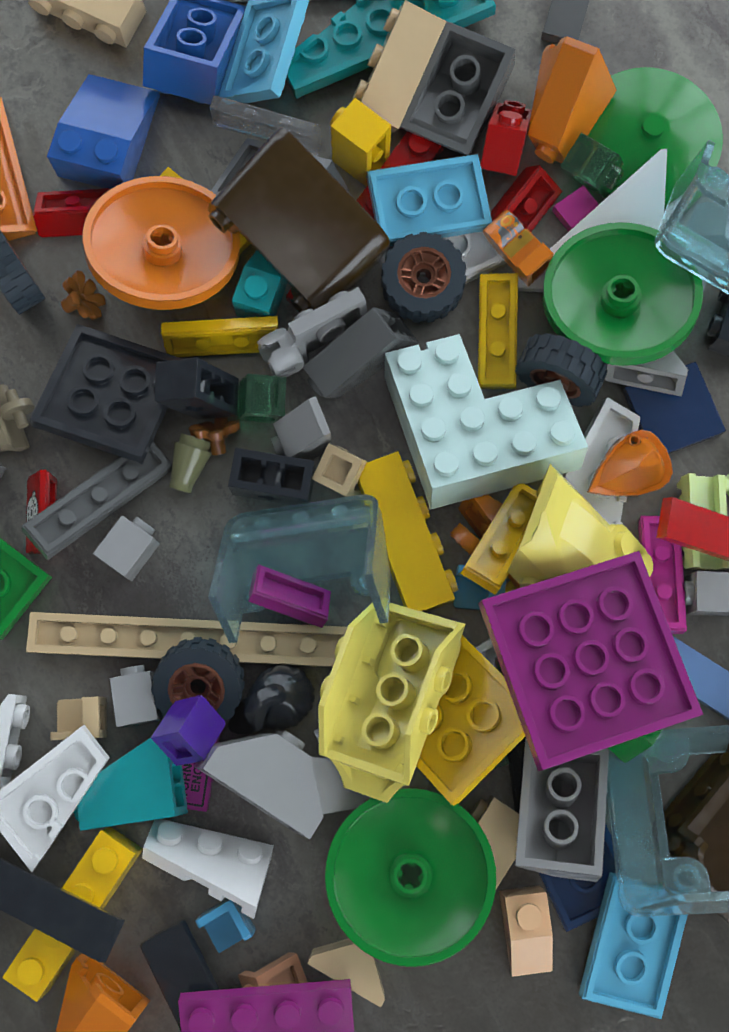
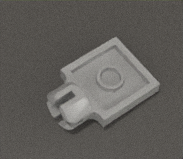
(310, 332)

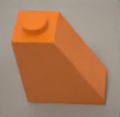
(568, 97)
(98, 999)

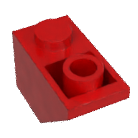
(506, 137)

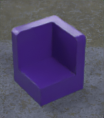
(188, 730)

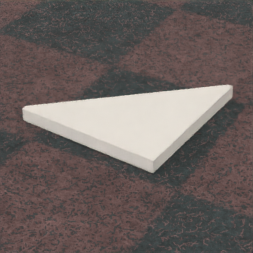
(635, 201)

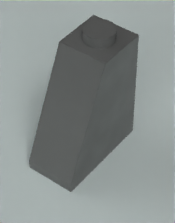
(358, 353)

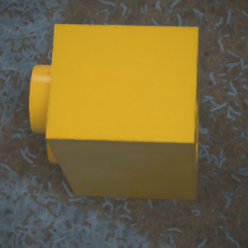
(359, 140)

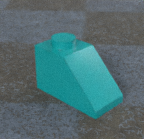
(258, 289)

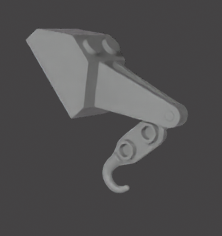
(284, 780)

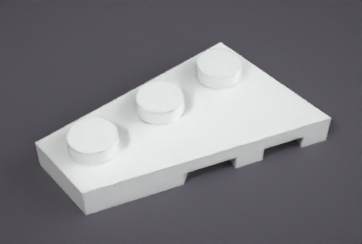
(604, 430)
(47, 793)
(218, 861)

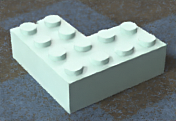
(475, 443)

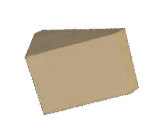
(347, 961)

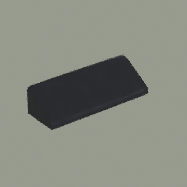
(177, 964)

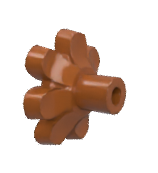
(82, 296)
(215, 433)

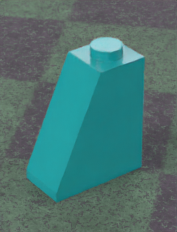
(133, 790)

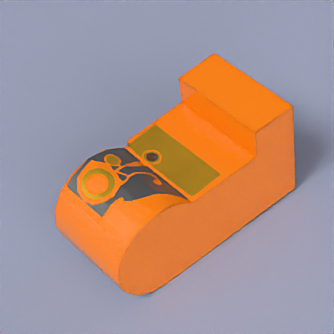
(518, 247)

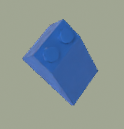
(192, 48)
(103, 132)

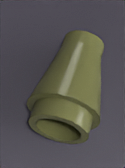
(188, 462)

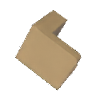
(339, 470)
(79, 712)

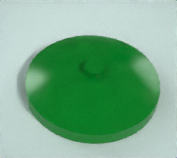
(654, 113)
(620, 294)
(410, 878)

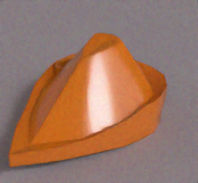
(633, 466)

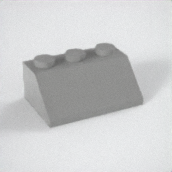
(563, 817)

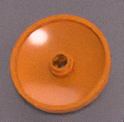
(157, 244)

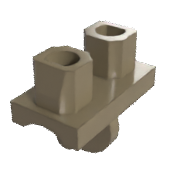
(13, 420)

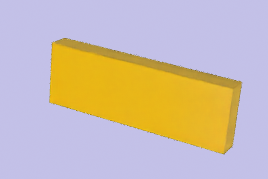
(498, 331)
(216, 336)
(501, 540)

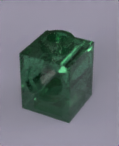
(593, 165)
(261, 398)

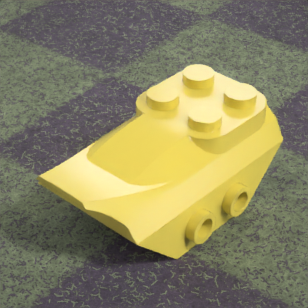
(568, 535)
(385, 696)

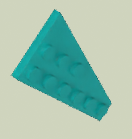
(352, 36)

